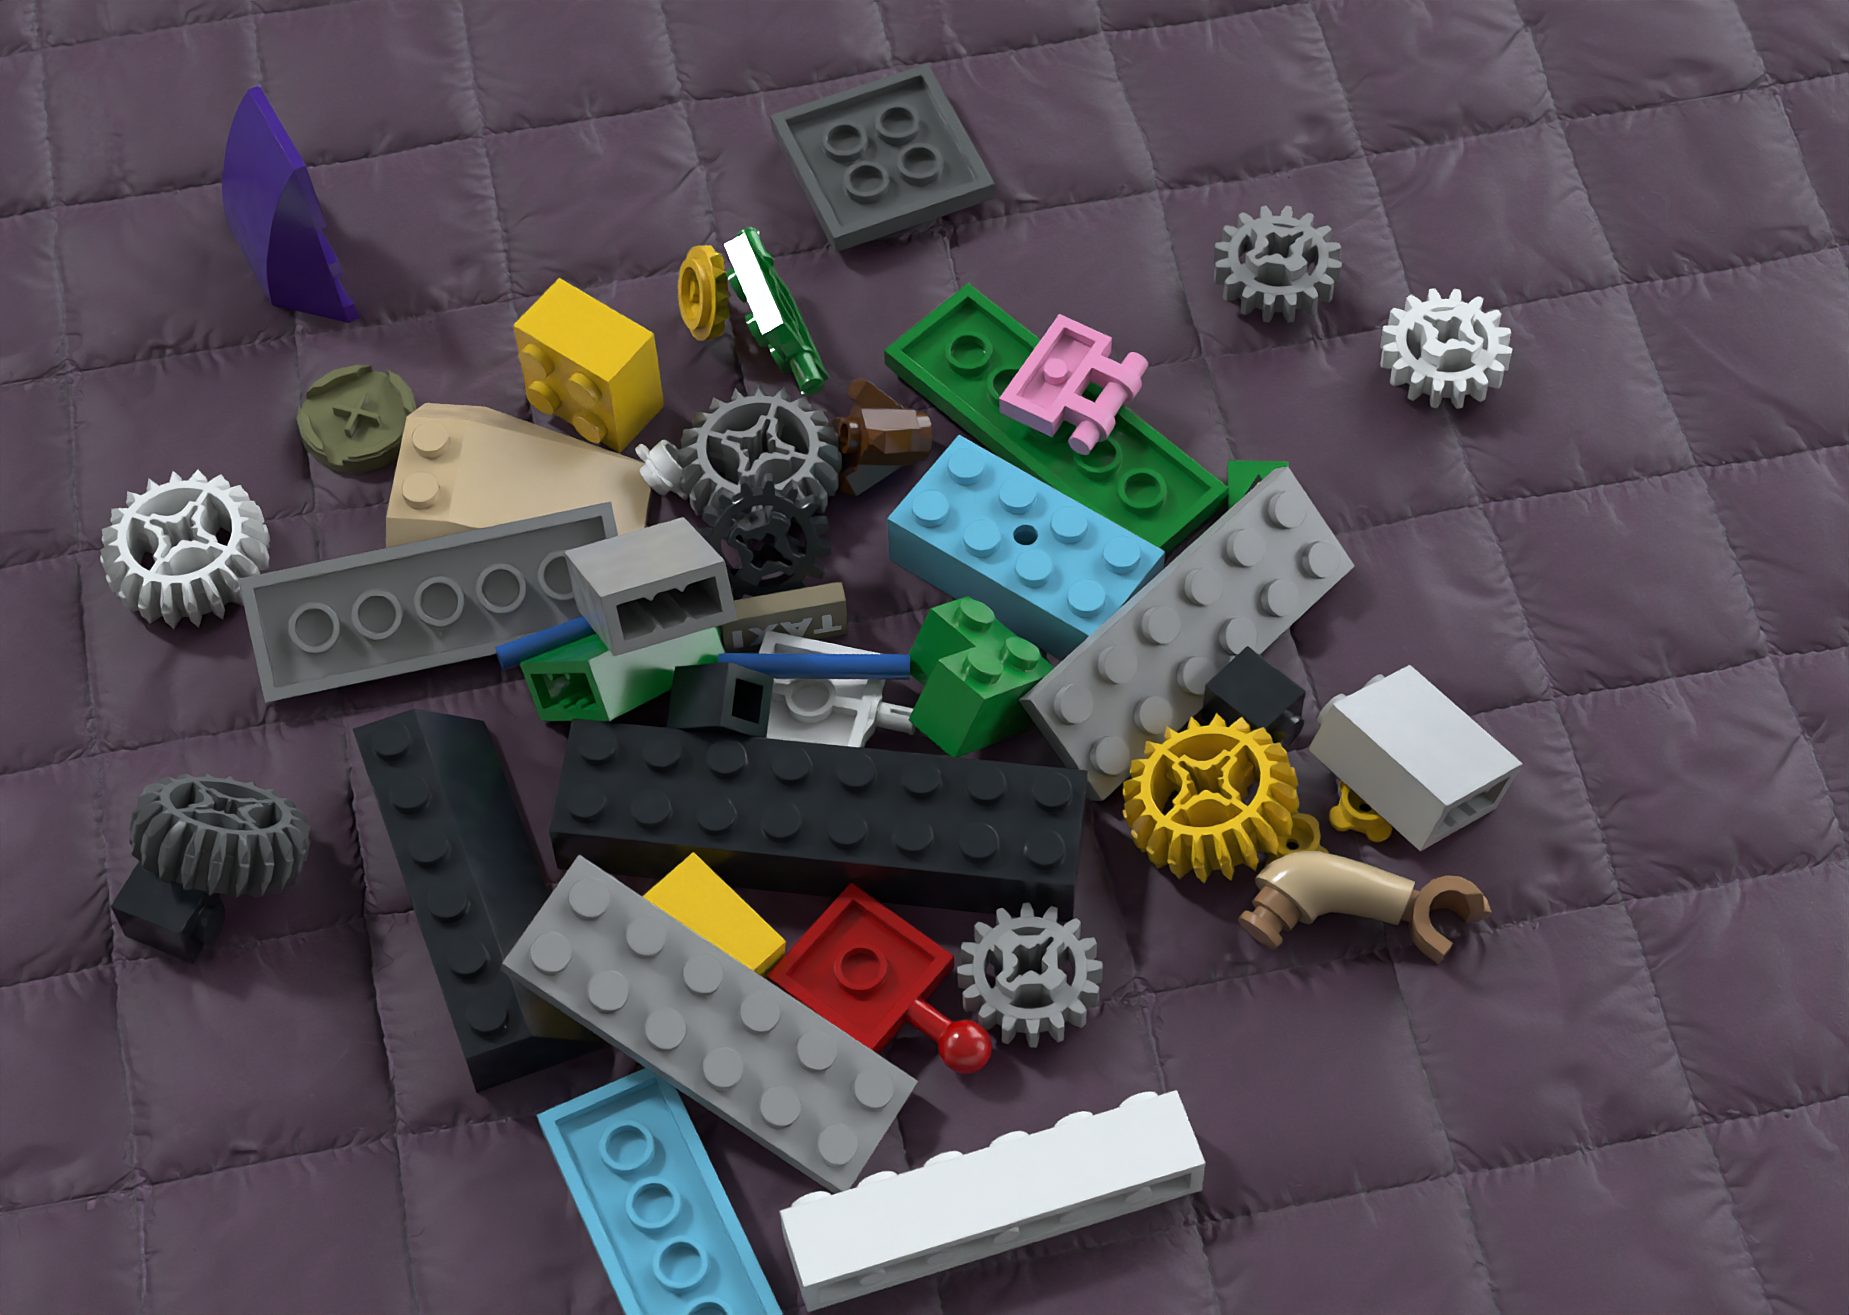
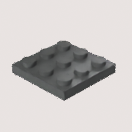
(882, 157)

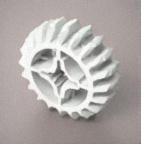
(190, 566)

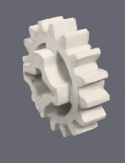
(1445, 348)

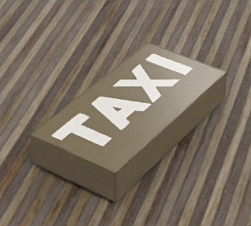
(803, 612)

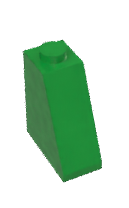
(592, 684)

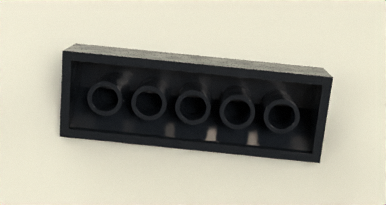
(468, 886)

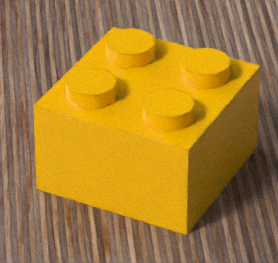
(589, 365)

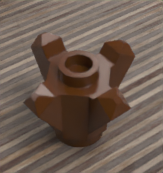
(878, 437)

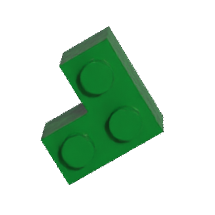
(972, 677)

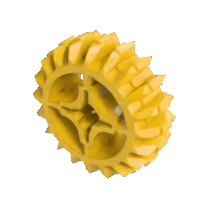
(1208, 821)

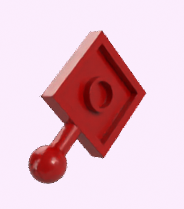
(873, 975)

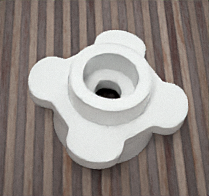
(661, 468)

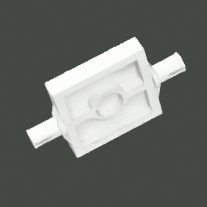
(828, 709)

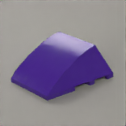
(278, 215)

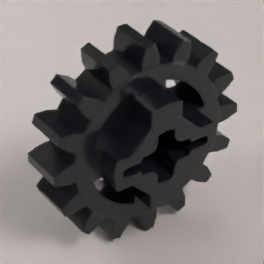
(775, 518)

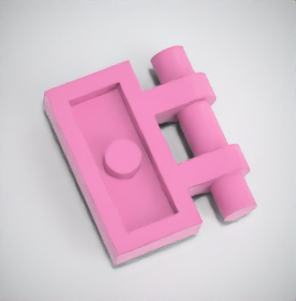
(1059, 372)

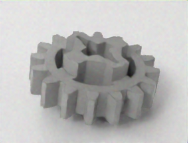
(1277, 263)
(1030, 1001)

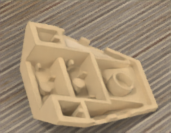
(486, 468)

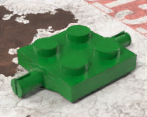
(774, 312)

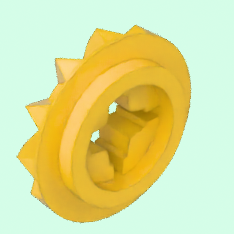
(704, 293)

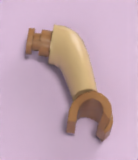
(1321, 883)

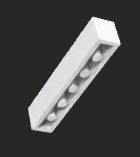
(991, 1198)

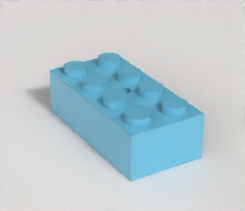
(1018, 548)

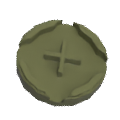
(355, 418)

